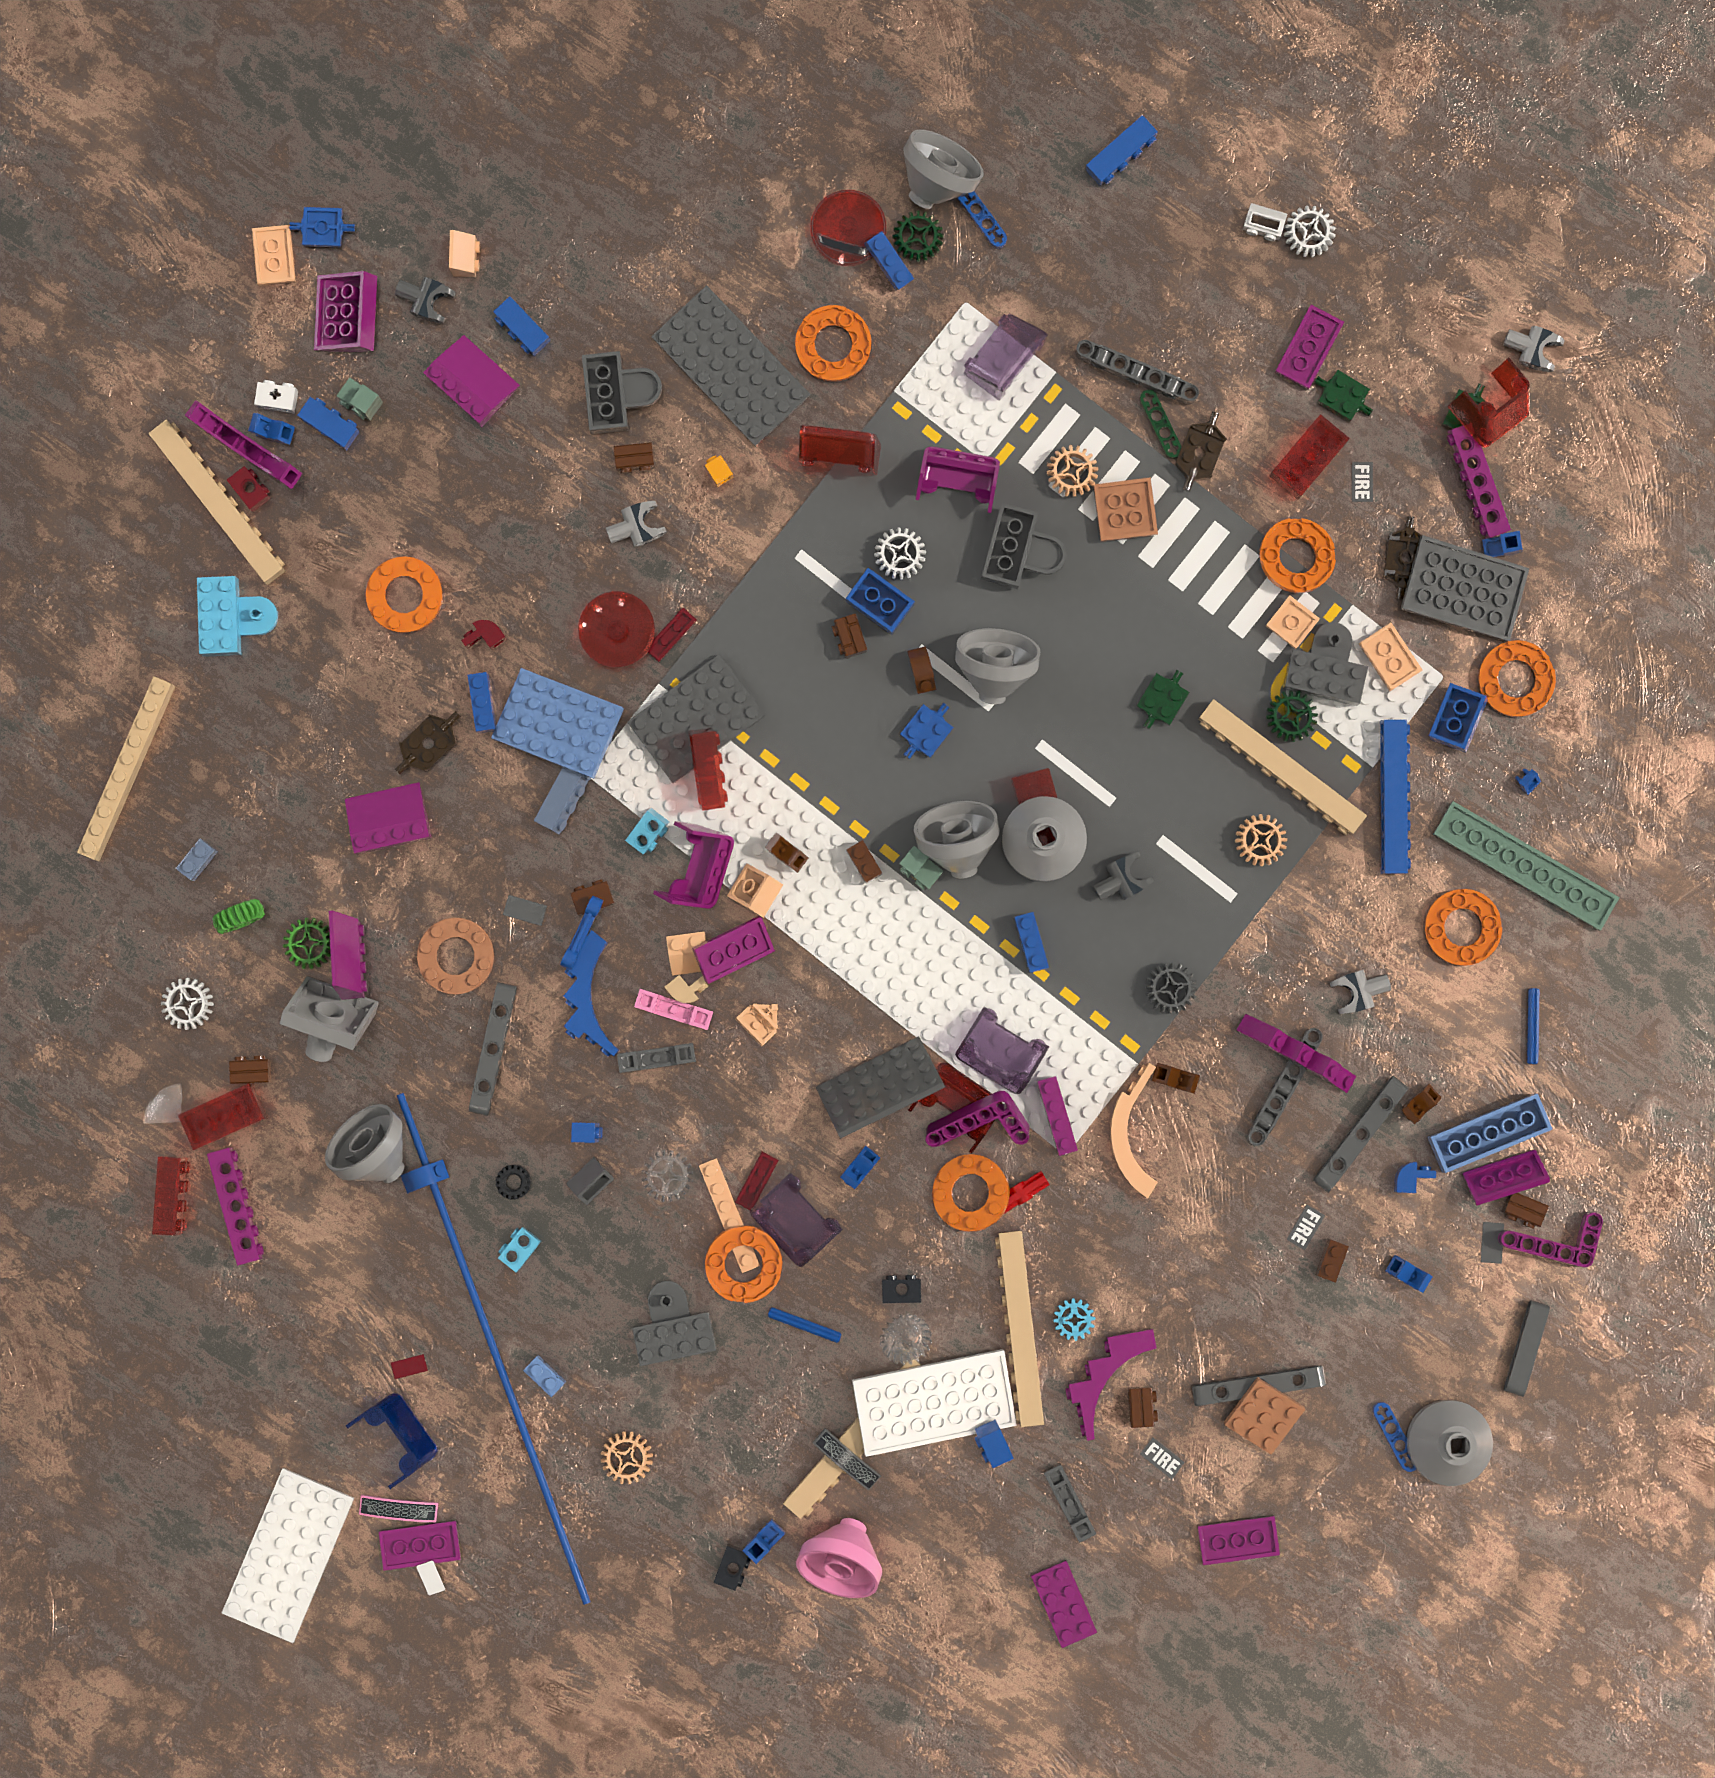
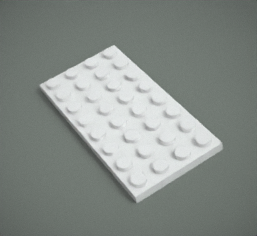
(933, 1402)
(288, 1555)

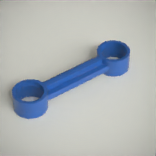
(590, 914)

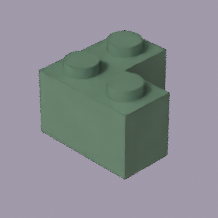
(360, 399)
(920, 868)

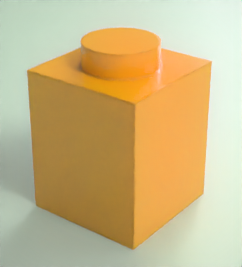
(718, 470)

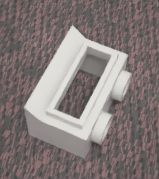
(1267, 213)

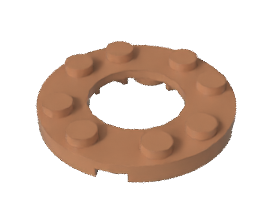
(475, 975)

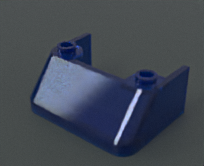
(406, 1428)

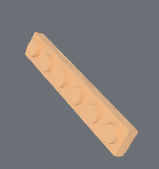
(727, 1211)

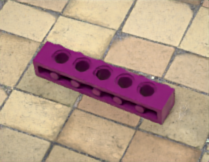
(1487, 487)
(226, 1198)

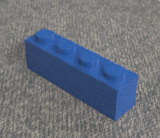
(1121, 150)

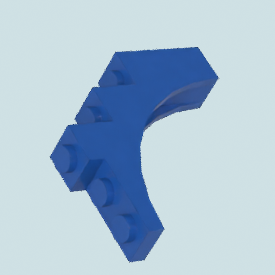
(580, 996)

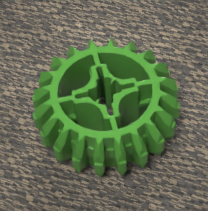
(238, 916)
(308, 935)

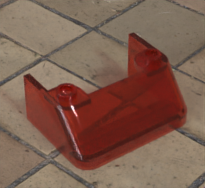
(1486, 422)
(839, 447)
(957, 1094)

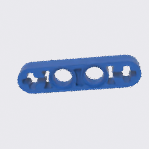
(980, 217)
(1392, 1438)

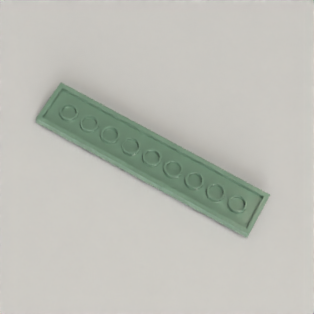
(1526, 866)

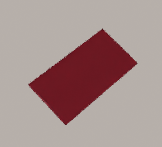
(409, 1366)

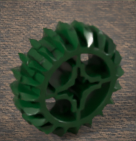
(909, 222)
(1289, 708)

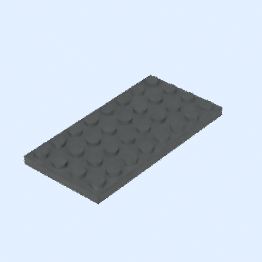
(731, 366)

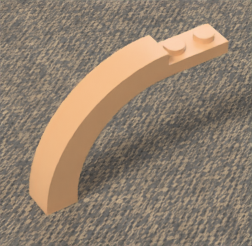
(1119, 1140)

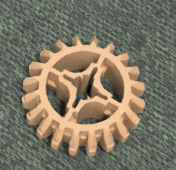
(1079, 468)
(1255, 832)
(618, 1453)

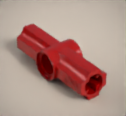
(1026, 1189)

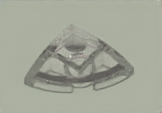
(165, 1106)

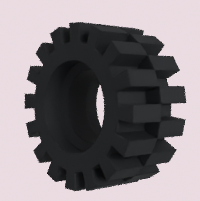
(513, 1170)

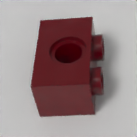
(239, 483)

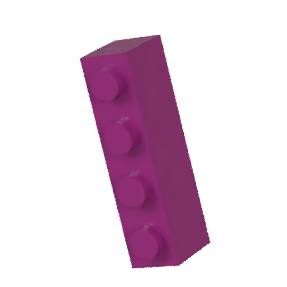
(1057, 1116)

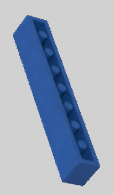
(1394, 796)

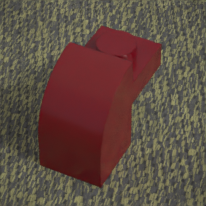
(488, 631)

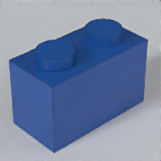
(994, 1444)

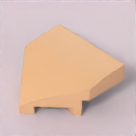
(759, 1021)

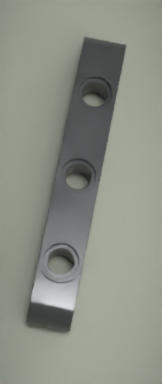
(1137, 372)
(490, 1063)
(1281, 1090)
(1351, 1145)
(1236, 1388)

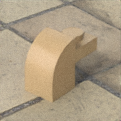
(682, 992)

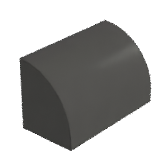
(590, 1181)

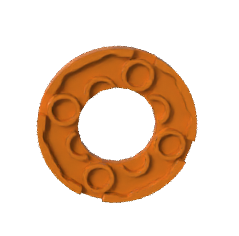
(833, 316)
(1312, 534)
(413, 620)
(1540, 664)
(1490, 930)
(995, 1204)
(753, 1289)

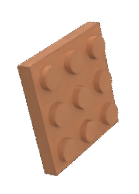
(1125, 509)
(1264, 1415)

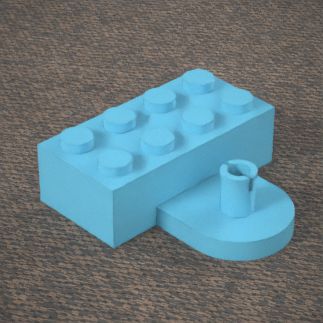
(227, 616)

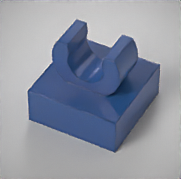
(1529, 781)

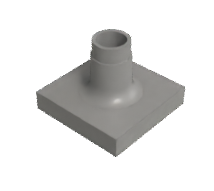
(327, 1018)

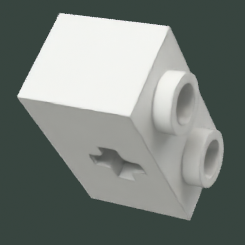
(285, 403)

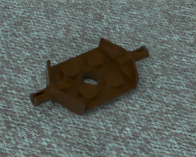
(1211, 441)
(1396, 569)
(412, 747)

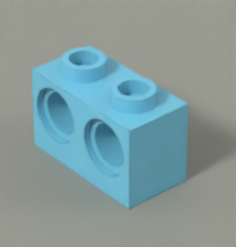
(644, 828)
(523, 1252)

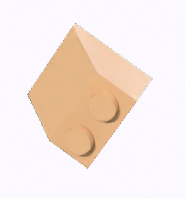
(463, 254)
(755, 890)
(681, 954)

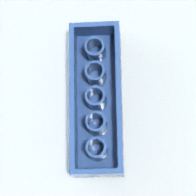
(1489, 1133)

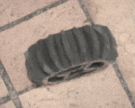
(1168, 979)

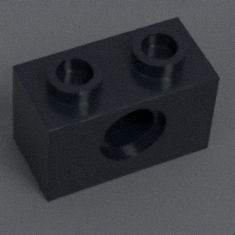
(913, 1292)
(724, 1576)

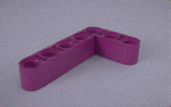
(979, 1118)
(1555, 1248)

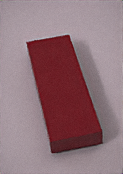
(671, 634)
(756, 1181)

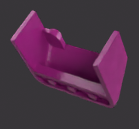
(959, 472)
(705, 868)

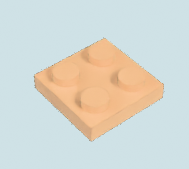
(1292, 622)

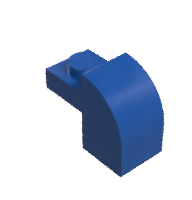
(271, 429)
(1504, 545)
(860, 1167)
(424, 1176)
(1407, 1176)
(1408, 1274)
(763, 1541)

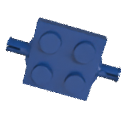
(322, 227)
(926, 731)

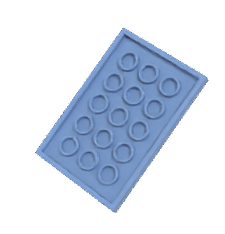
(557, 723)

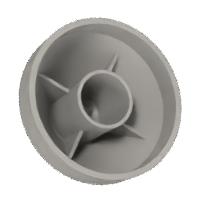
(939, 168)
(996, 661)
(957, 835)
(1024, 848)
(367, 1146)
(1431, 1446)

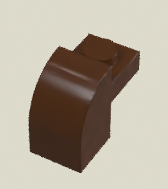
(922, 670)
(786, 852)
(1175, 1078)
(1420, 1103)

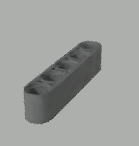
(1526, 1348)

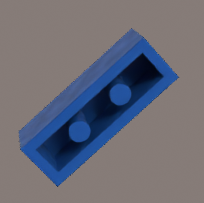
(888, 260)
(521, 326)
(329, 422)
(482, 702)
(1031, 942)
(586, 1132)

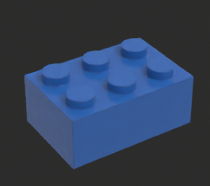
(879, 601)
(1458, 717)

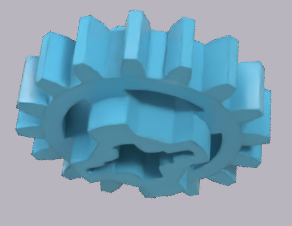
(1074, 1328)

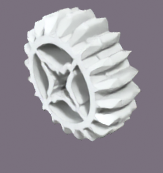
(1303, 228)
(907, 558)
(184, 995)

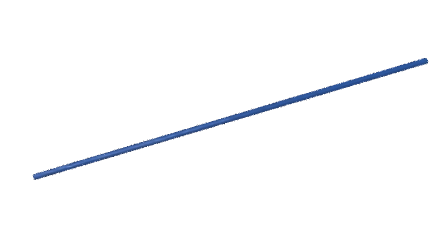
(496, 1356)

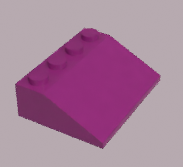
(345, 312)
(471, 380)
(387, 818)
(347, 956)

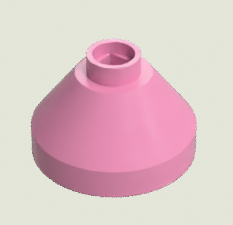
(841, 1561)

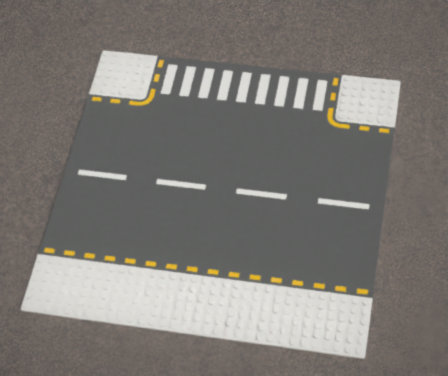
(833, 765)

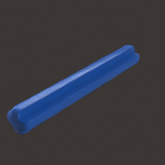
(1533, 1026)
(804, 1325)

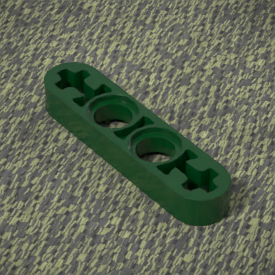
(1158, 425)

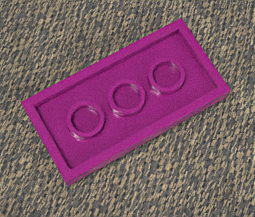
(1309, 347)
(733, 949)
(1506, 1177)
(1238, 1540)
(419, 1545)
(1064, 1604)

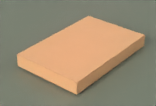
(273, 255)
(1390, 656)

